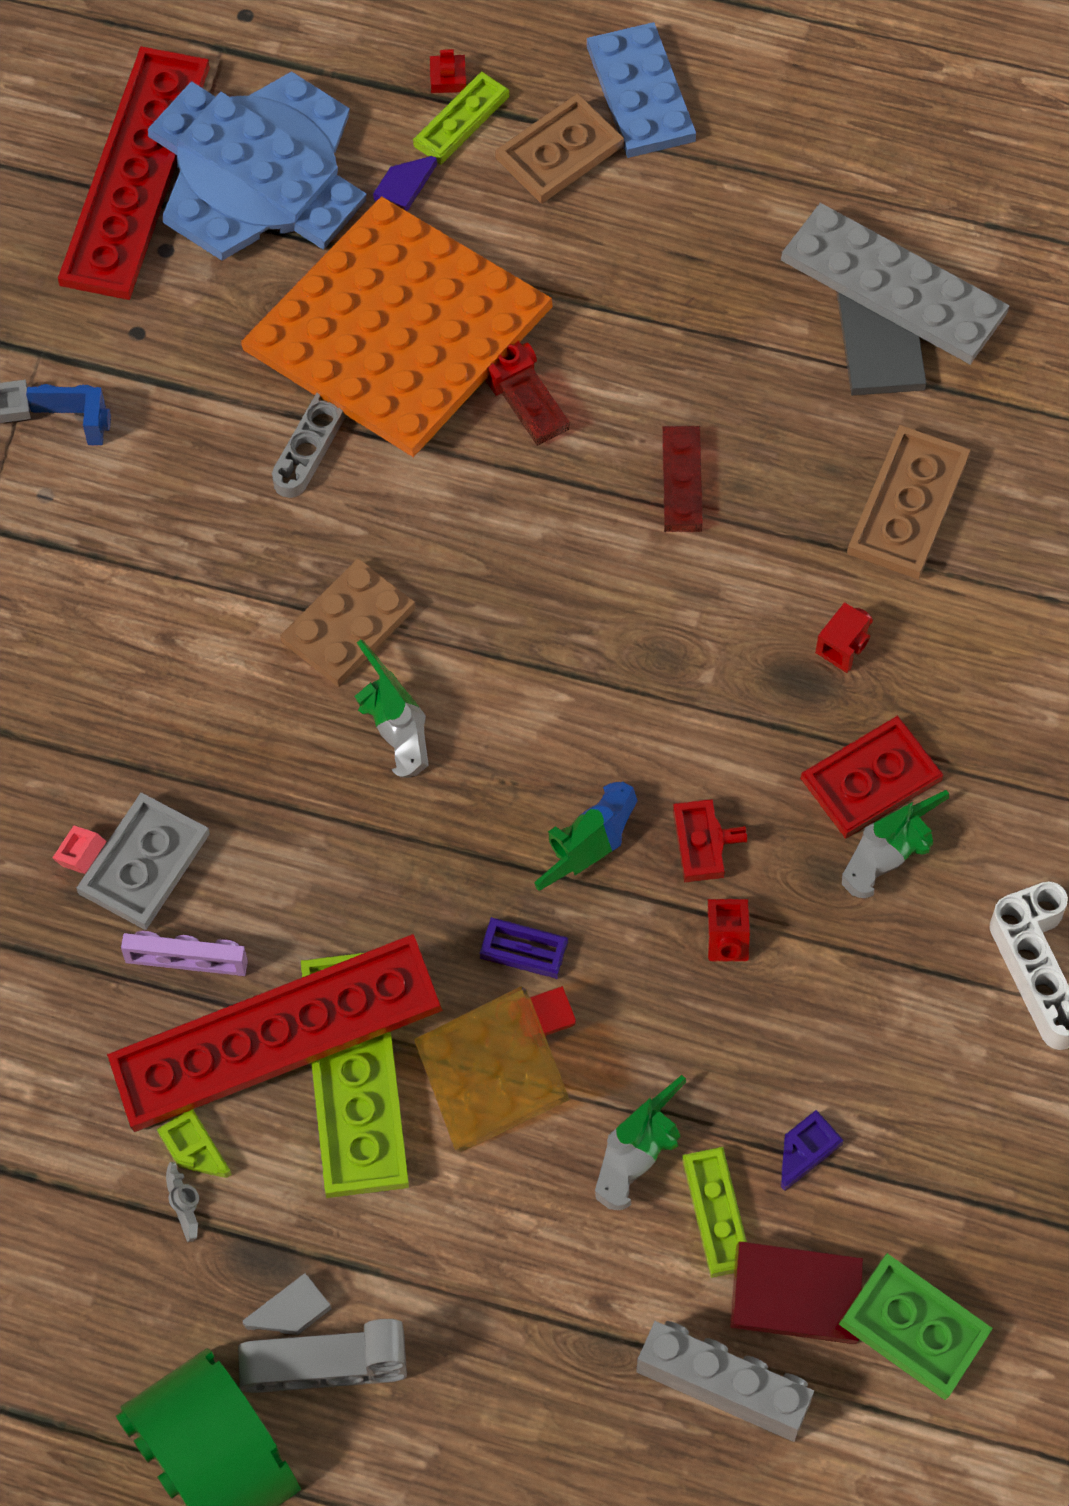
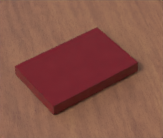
(794, 1291)

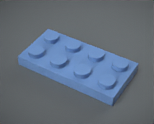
(641, 89)

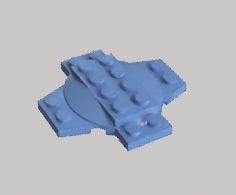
(256, 165)

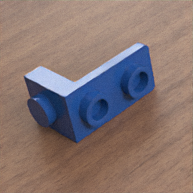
(76, 399)

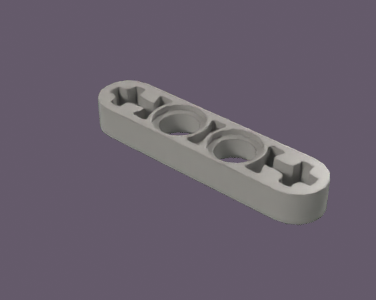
(306, 433)

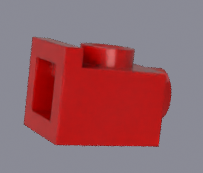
(522, 359)
(844, 636)

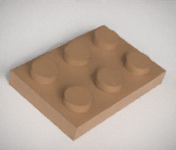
(559, 148)
(350, 609)

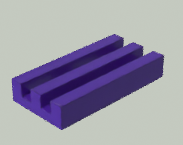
(521, 962)

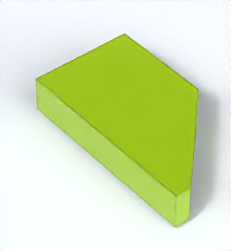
(192, 1145)

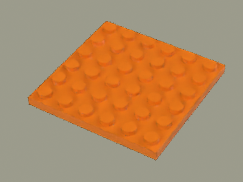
(396, 325)

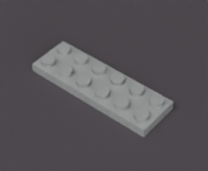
(895, 283)

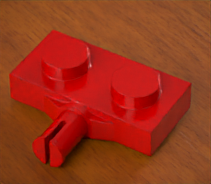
(702, 840)

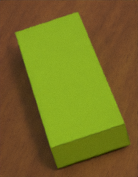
(461, 117)
(714, 1208)

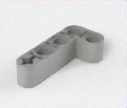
(325, 1359)

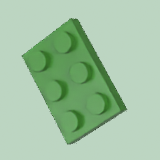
(915, 1326)

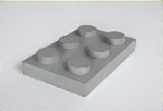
(143, 861)

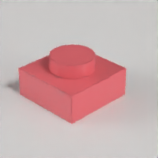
(79, 849)

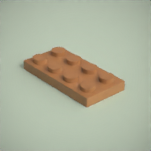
(908, 502)

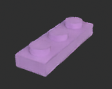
(184, 953)

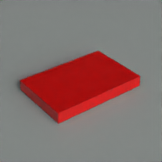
(871, 776)

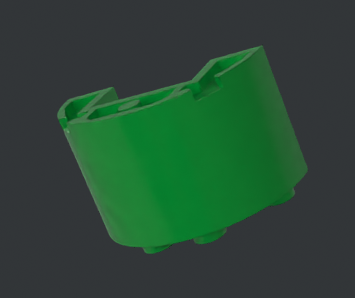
(207, 1439)

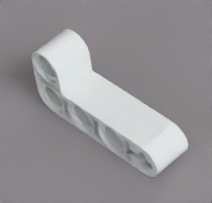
(1039, 971)

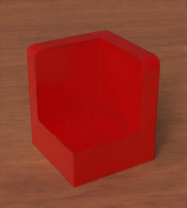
(553, 1010)

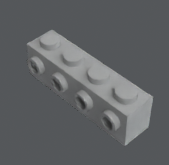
(725, 1380)

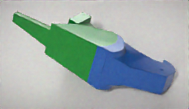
(591, 834)

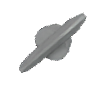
(183, 1200)

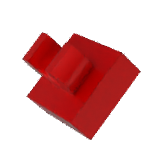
(447, 72)

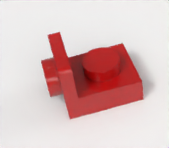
(728, 930)

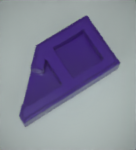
(405, 181)
(807, 1147)

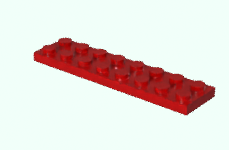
(129, 179)
(274, 1033)

